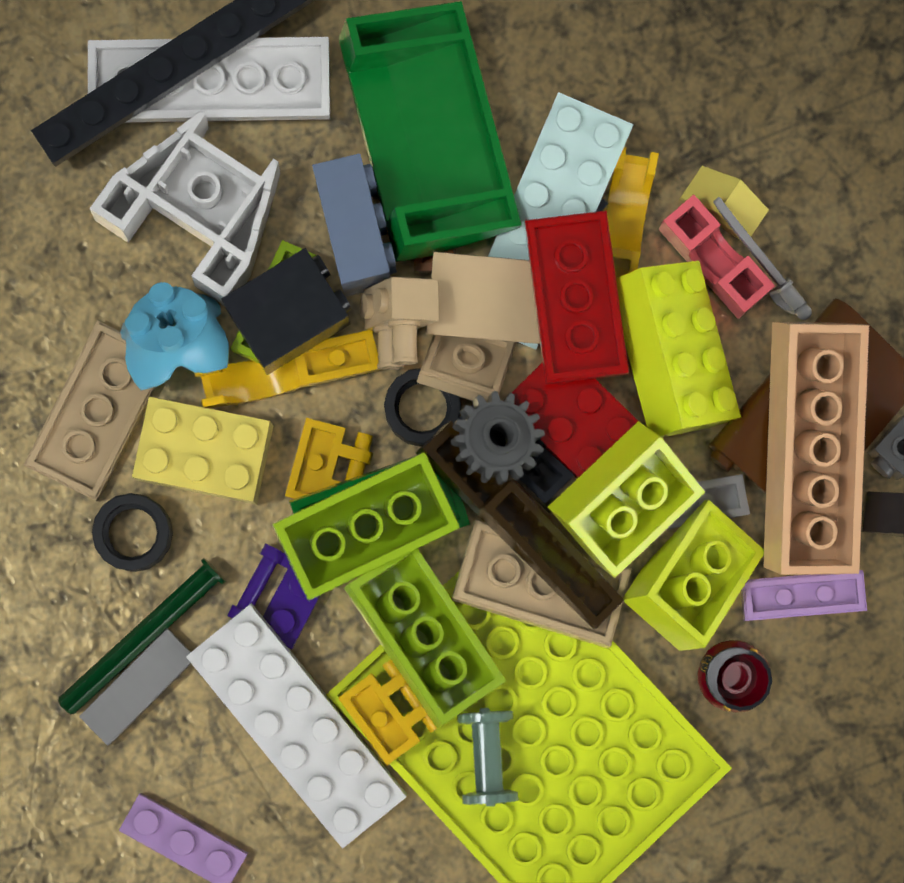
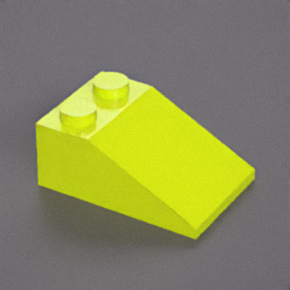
(694, 578)

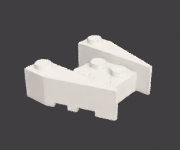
(202, 194)

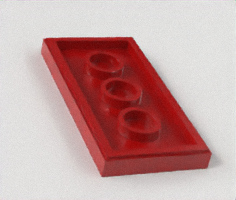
(576, 297)

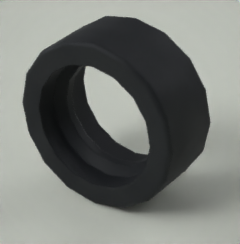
(392, 413)
(101, 532)

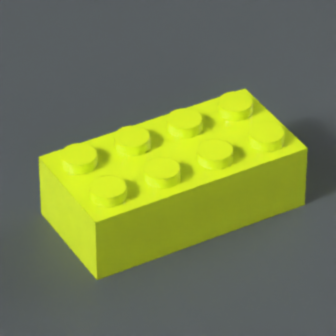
(675, 349)

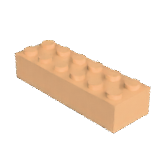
(815, 447)

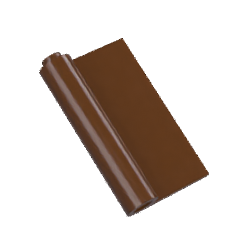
(744, 441)

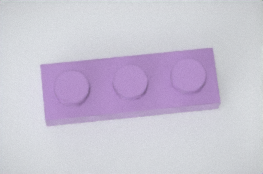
(182, 841)

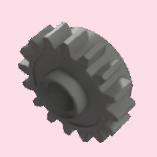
(512, 423)

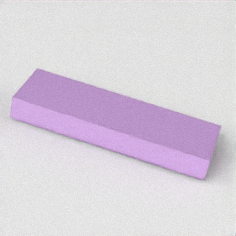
(803, 596)

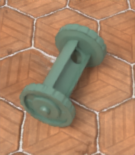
(487, 757)

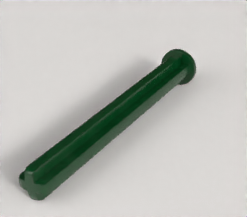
(140, 637)

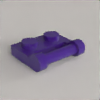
(289, 606)

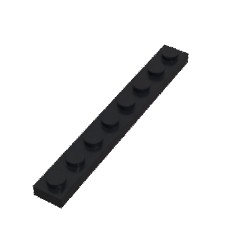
(159, 74)

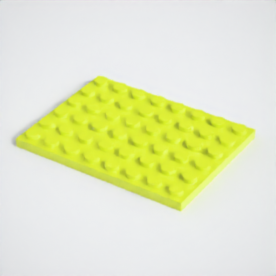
(588, 750)

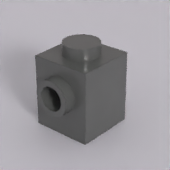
(889, 451)

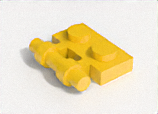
(318, 457)
(380, 718)

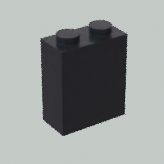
(288, 310)

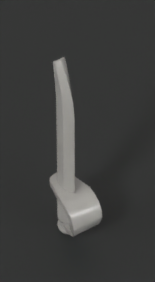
(785, 293)

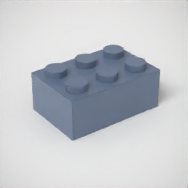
(354, 223)

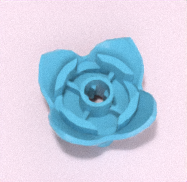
(170, 331)

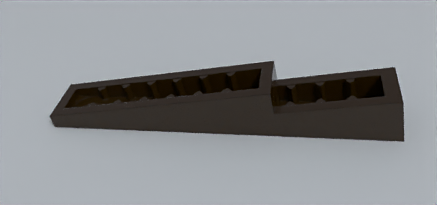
(525, 530)

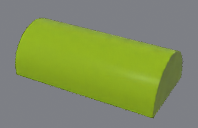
(365, 526)
(425, 636)

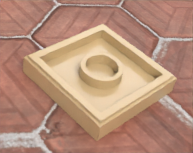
(466, 365)

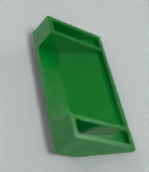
(428, 129)

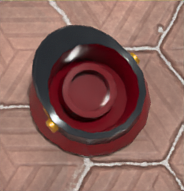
(734, 676)

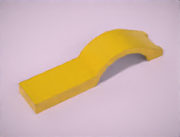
(628, 208)
(325, 362)

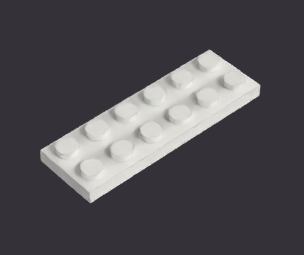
(258, 82)
(297, 725)

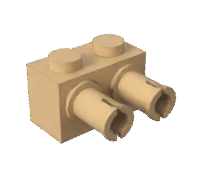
(396, 312)

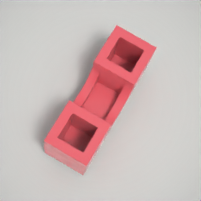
(729, 275)

